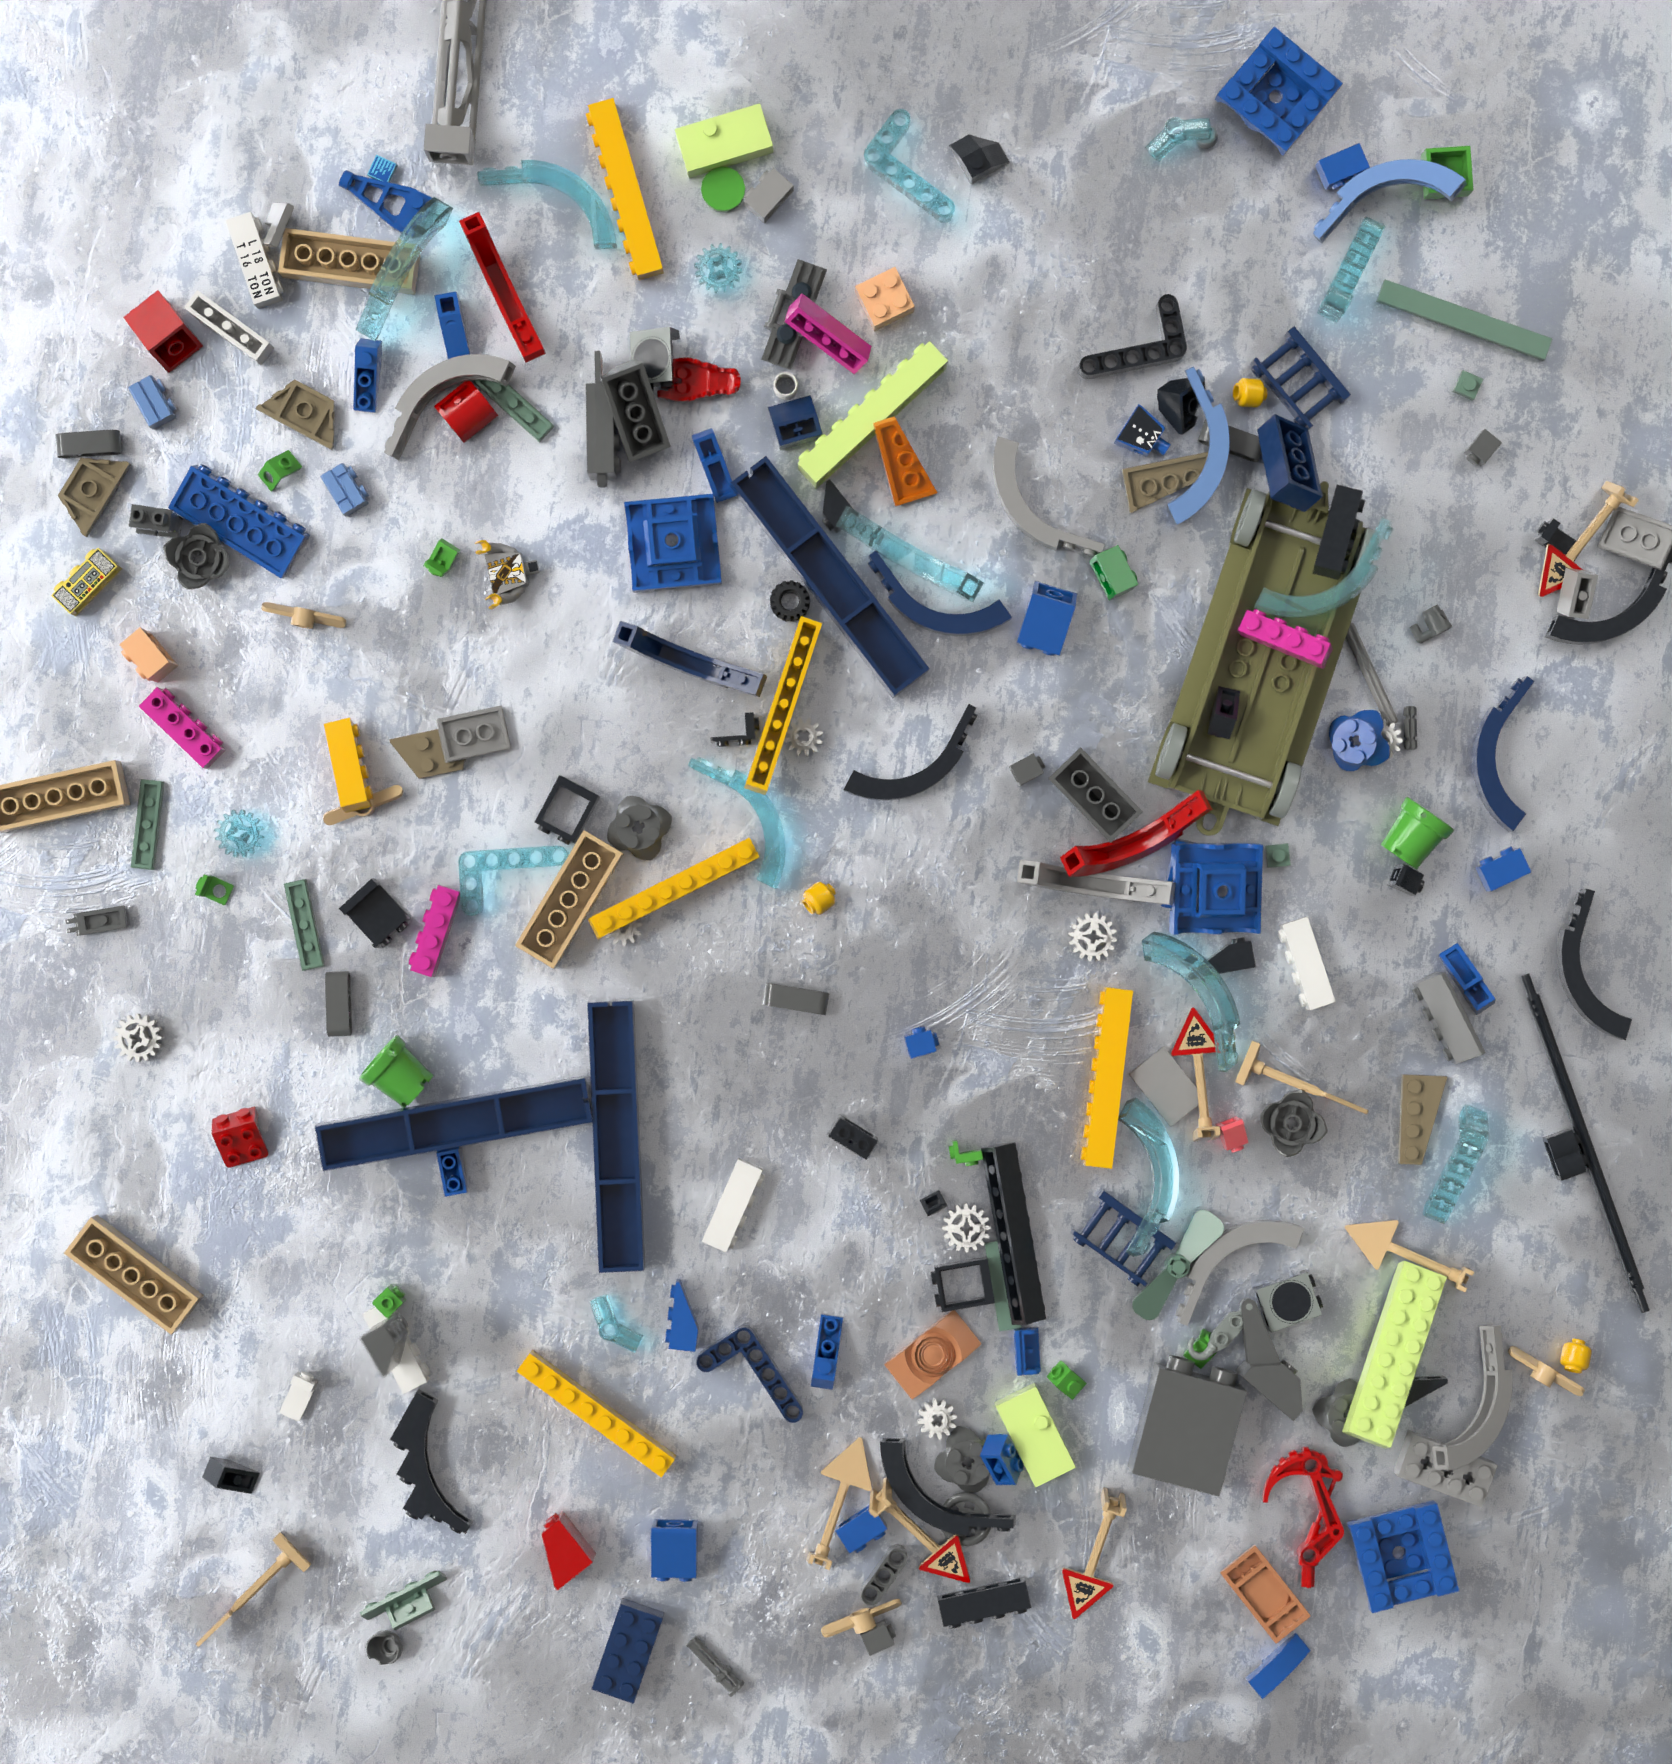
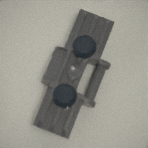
(785, 340)

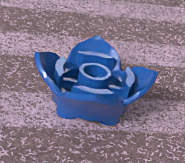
(1373, 747)

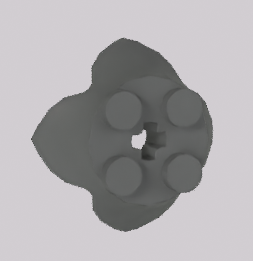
(181, 554)
(656, 822)
(1309, 1127)
(1330, 1412)
(948, 1464)

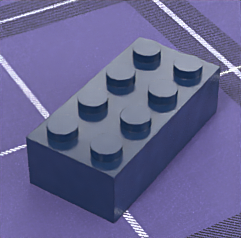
(1289, 463)
(628, 1650)

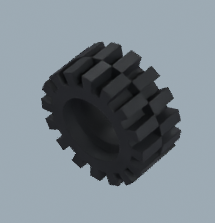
(780, 591)

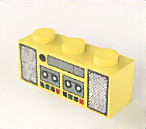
(86, 581)

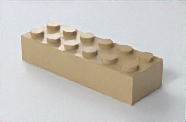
(337, 259)
(62, 795)
(569, 899)
(133, 1274)

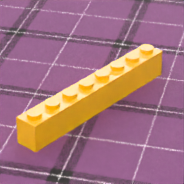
(625, 187)
(783, 705)
(673, 888)
(1108, 1077)
(596, 1413)

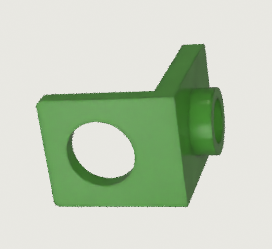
(279, 468)
(206, 885)

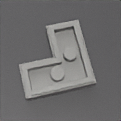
(277, 220)

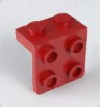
(239, 1137)

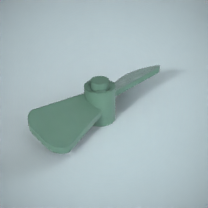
(1200, 1234)

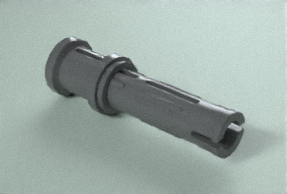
(725, 1671)

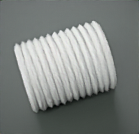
(785, 375)

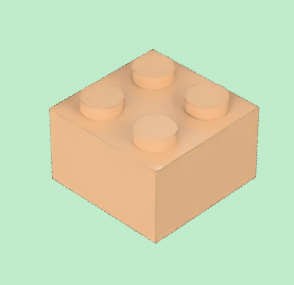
(884, 299)
(148, 654)

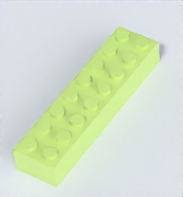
(885, 402)
(1394, 1354)

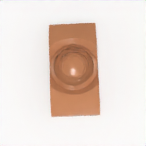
(933, 1354)
(1265, 1594)

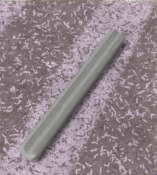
(1370, 675)

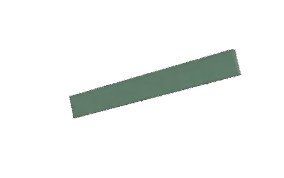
(1464, 320)

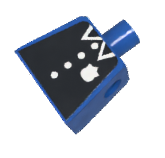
(1142, 434)

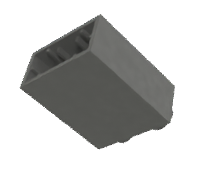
(1187, 1426)

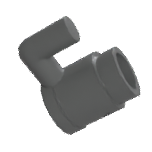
(1436, 623)

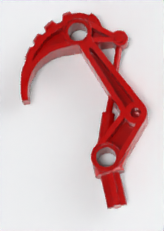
(1318, 1539)

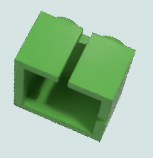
(1454, 158)

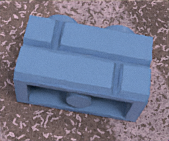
(152, 401)
(345, 489)

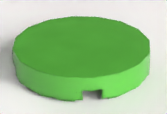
(723, 189)

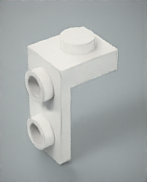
(299, 1395)

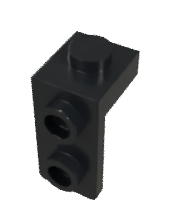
(1552, 535)
(751, 725)

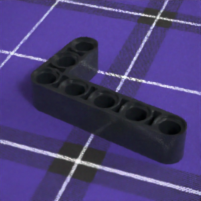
(1141, 351)

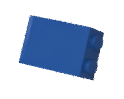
(1047, 618)
(674, 1549)

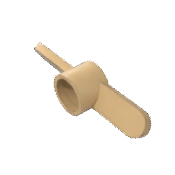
(304, 617)
(379, 798)
(1545, 1373)
(860, 1620)

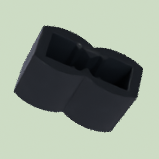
(1565, 1154)

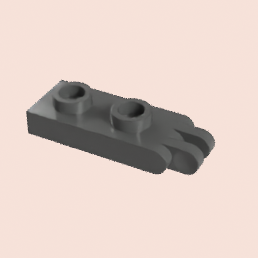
(98, 921)

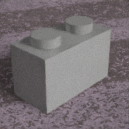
(768, 194)
(1577, 593)

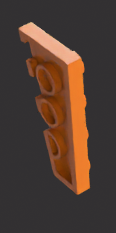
(902, 467)

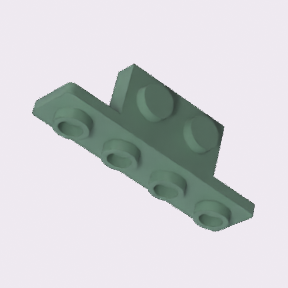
(408, 1603)

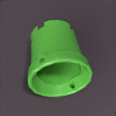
(1415, 833)
(397, 1073)

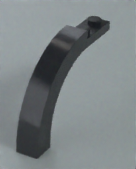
(1581, 632)
(895, 789)
(1572, 976)
(926, 1508)

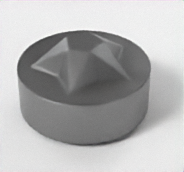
(1208, 143)

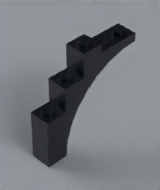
(415, 1469)

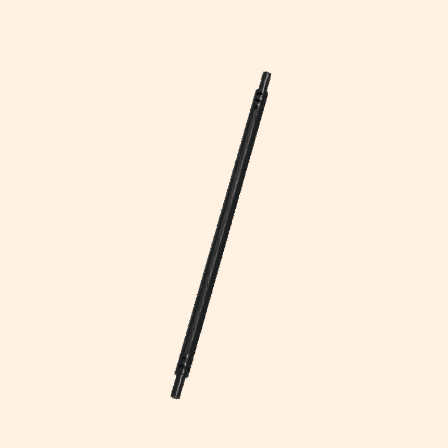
(1586, 1146)

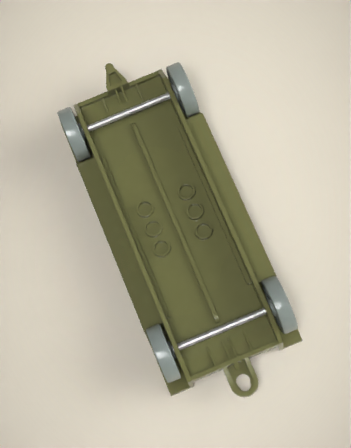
(1278, 693)

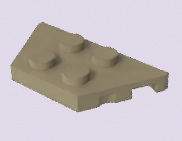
(303, 411)
(91, 489)
(425, 754)

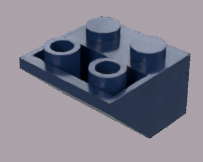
(795, 422)

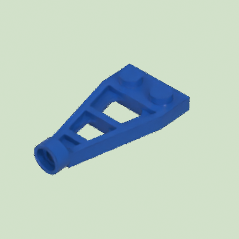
(413, 198)

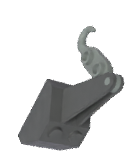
(1261, 1364)

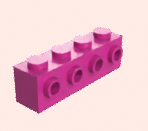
(828, 333)
(1285, 639)
(182, 728)
(436, 930)

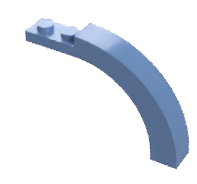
(1388, 174)
(1216, 461)

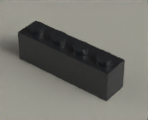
(1338, 531)
(984, 1602)

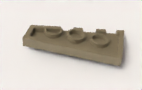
(1158, 479)
(1418, 1112)

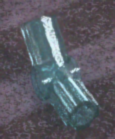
(1166, 140)
(605, 1315)

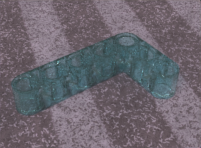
(903, 172)
(1341, 289)
(502, 864)
(1460, 1165)

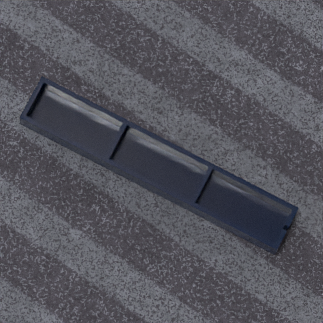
(829, 577)
(453, 1123)
(616, 1136)

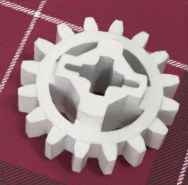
(1090, 948)
(134, 1046)
(976, 1227)

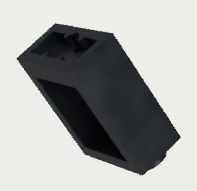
(579, 790)
(846, 1130)
(985, 1278)

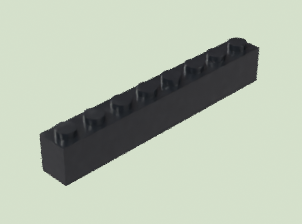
(1013, 1233)

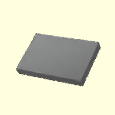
(1637, 538)
(473, 734)
(1166, 1086)

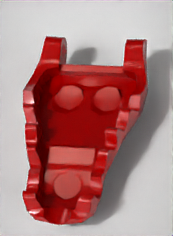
(700, 381)

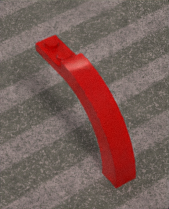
(501, 287)
(1139, 844)

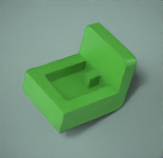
(442, 558)
(969, 1157)
(389, 1300)
(1199, 1346)
(1066, 1380)

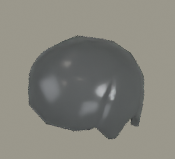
(384, 1647)

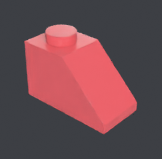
(1233, 1134)

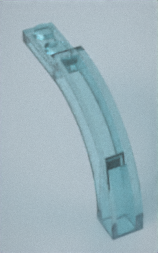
(564, 181)
(404, 253)
(908, 556)
(1335, 597)
(773, 831)
(1208, 985)
(1164, 1168)

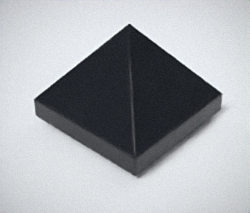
(933, 1203)

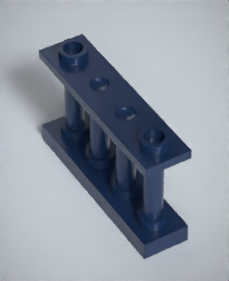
(1308, 358)
(1125, 1216)

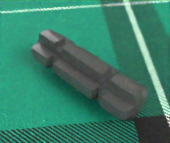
(1410, 727)

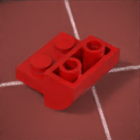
(466, 410)

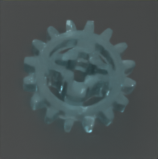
(709, 263)
(236, 824)

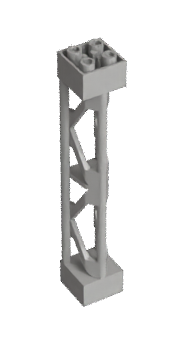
(449, 140)

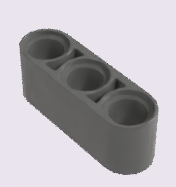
(88, 443)
(1240, 443)
(795, 998)
(338, 1003)
(882, 1585)

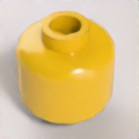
(1249, 392)
(819, 898)
(1575, 1356)

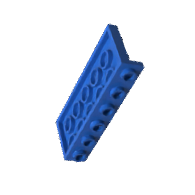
(239, 519)

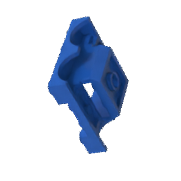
(1295, 75)
(695, 526)
(1220, 864)
(1425, 1547)

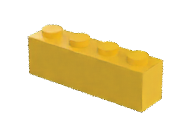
(347, 765)

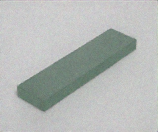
(517, 408)
(147, 824)
(304, 924)
(998, 1286)

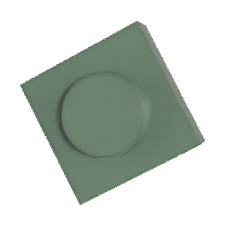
(1467, 385)
(1277, 855)

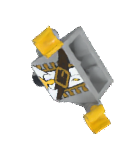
(506, 572)

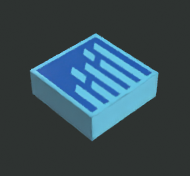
(382, 169)

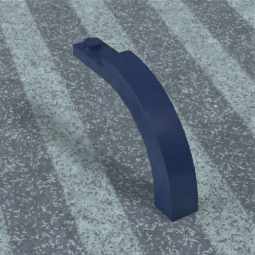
(934, 621)
(687, 661)
(1484, 768)

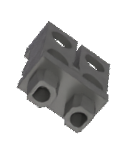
(155, 520)

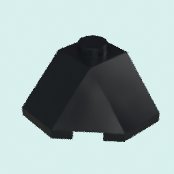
(978, 156)
(1178, 404)

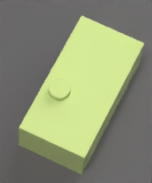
(724, 140)
(1034, 1435)

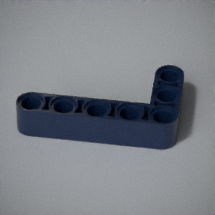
(757, 1365)

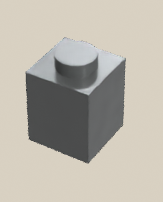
(1482, 448)
(1027, 769)
(878, 1638)

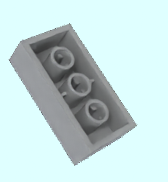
(1449, 1482)

